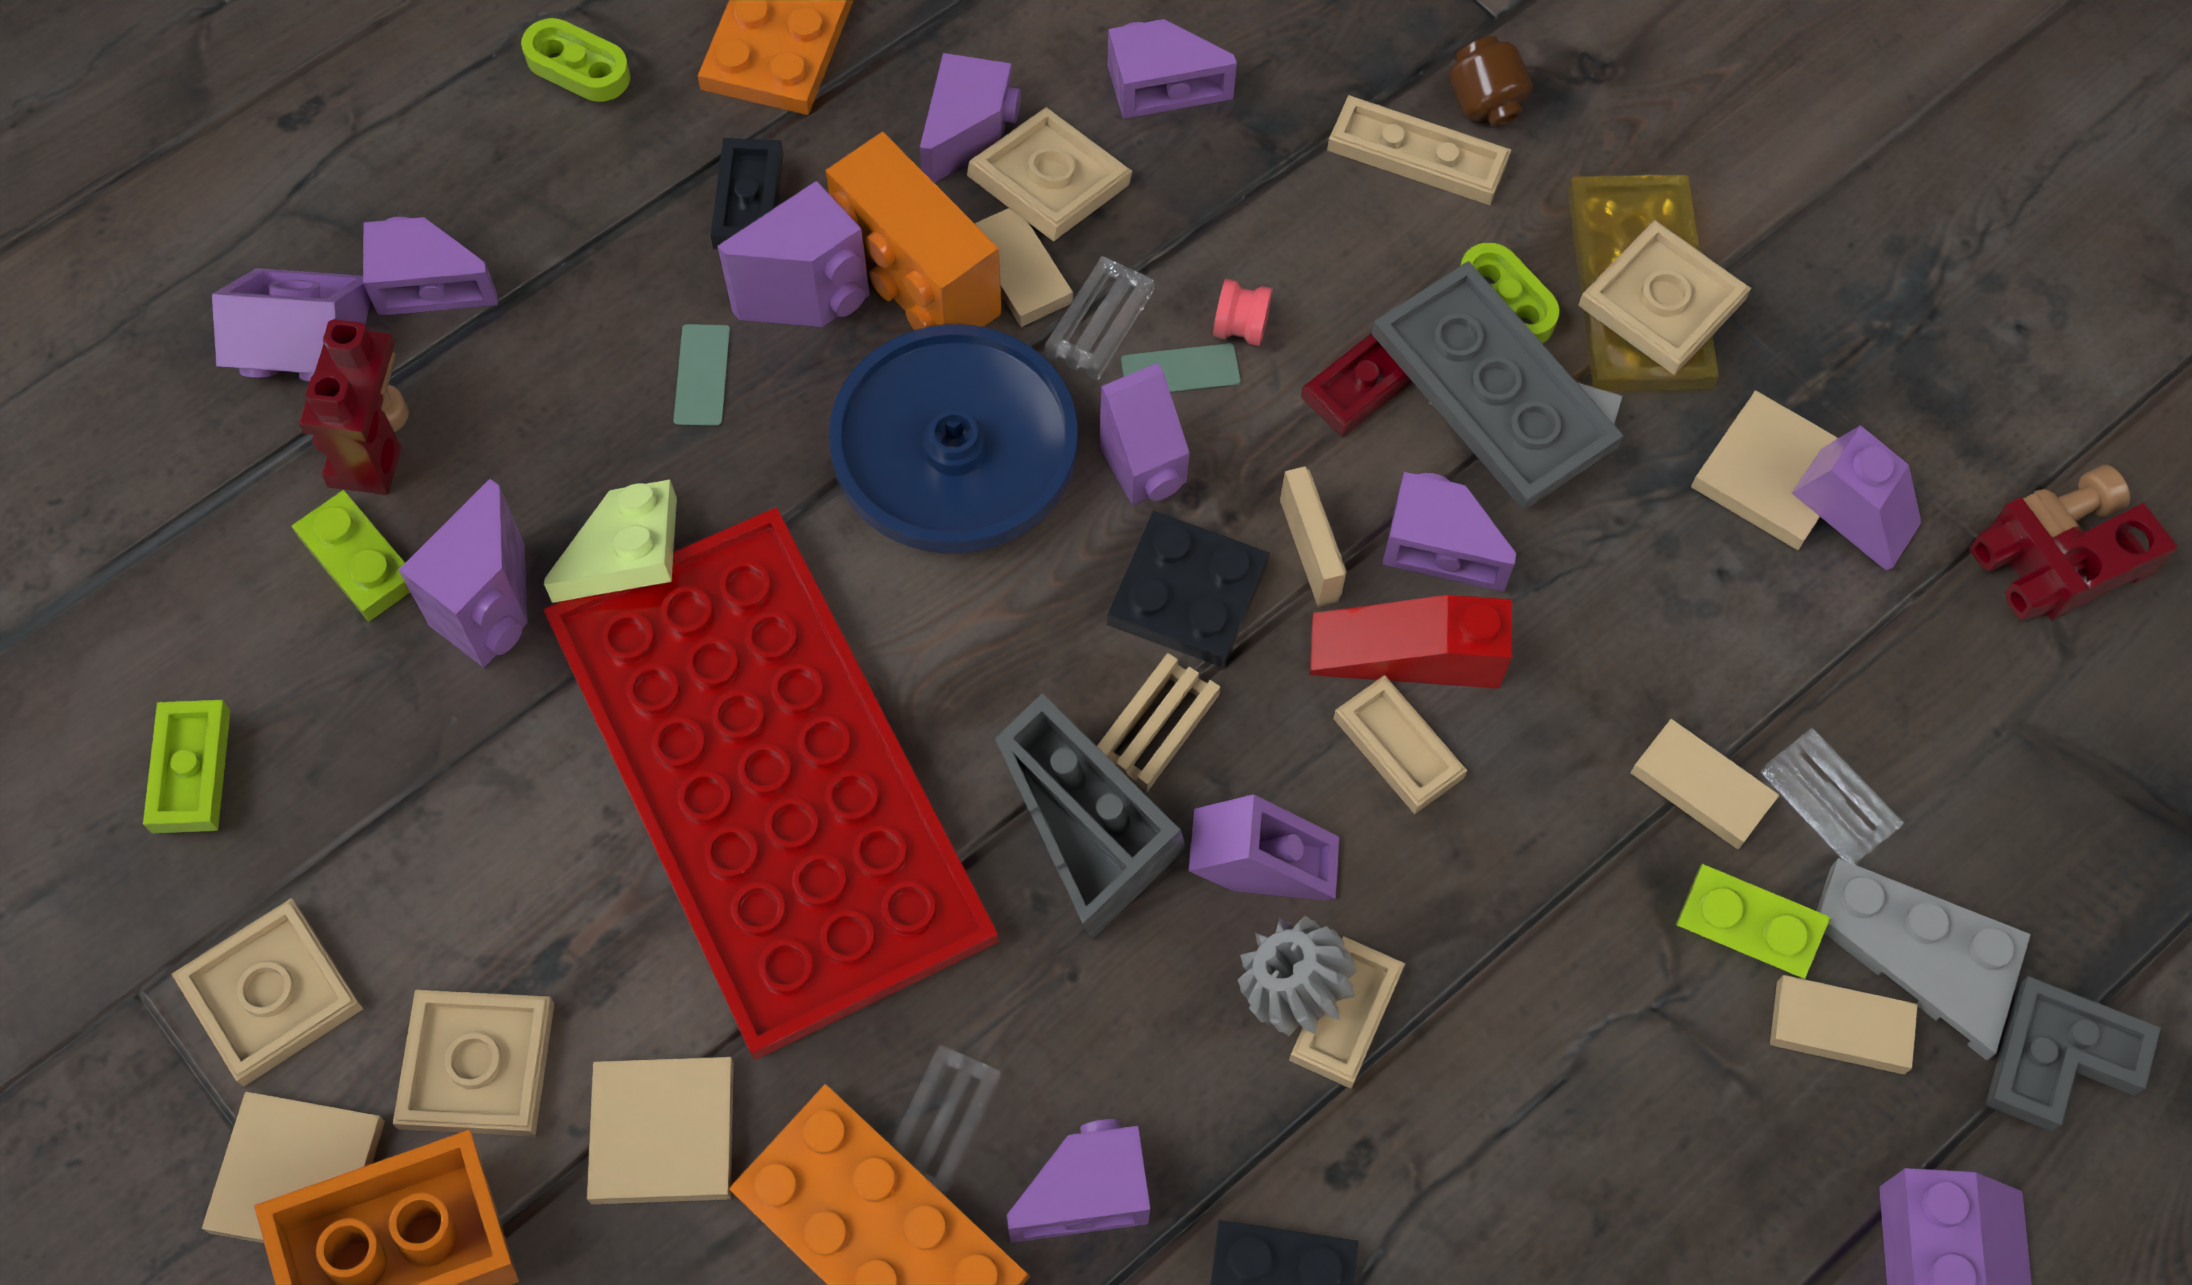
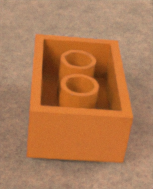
(917, 238)
(392, 1223)

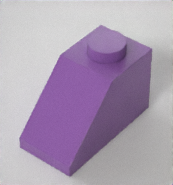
(1166, 68)
(966, 112)
(421, 269)
(1143, 435)
(1863, 495)
(1446, 534)
(1263, 850)
(1085, 1186)

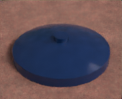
(953, 438)

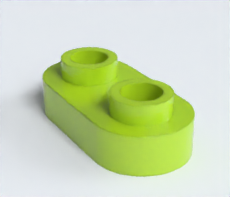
(580, 60)
(1516, 286)

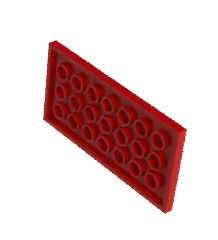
(771, 785)

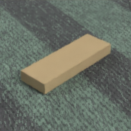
(1418, 150)

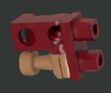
(355, 408)
(2058, 560)

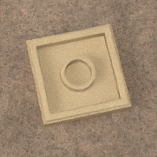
(1049, 173)
(1664, 297)
(1761, 466)
(267, 992)
(474, 1063)
(661, 1130)
(281, 1149)

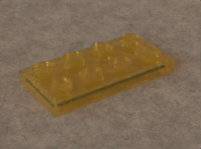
(1605, 221)

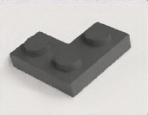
(2059, 1035)

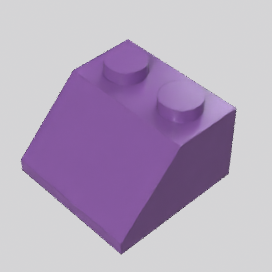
(797, 263)
(279, 318)
(473, 577)
(1953, 1230)

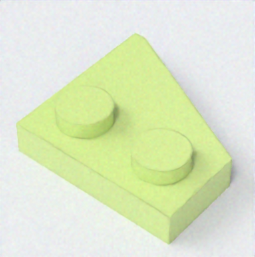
(620, 545)

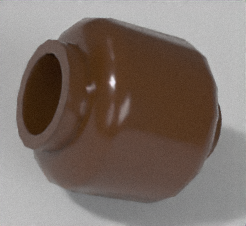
(1490, 81)

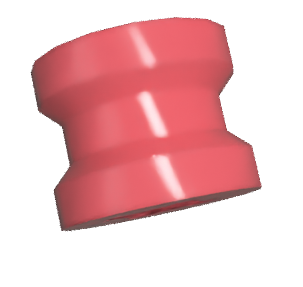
(1242, 312)

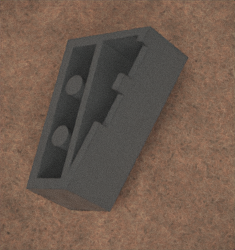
(1088, 812)

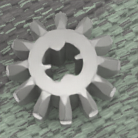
(1297, 976)

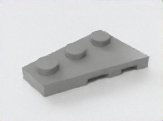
(1935, 950)

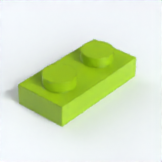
(354, 554)
(187, 766)
(1753, 921)

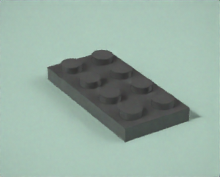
(1496, 385)

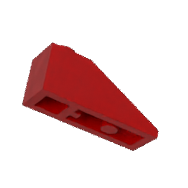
(1416, 641)

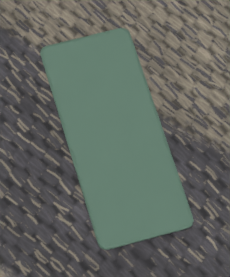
(1190, 367)
(701, 374)

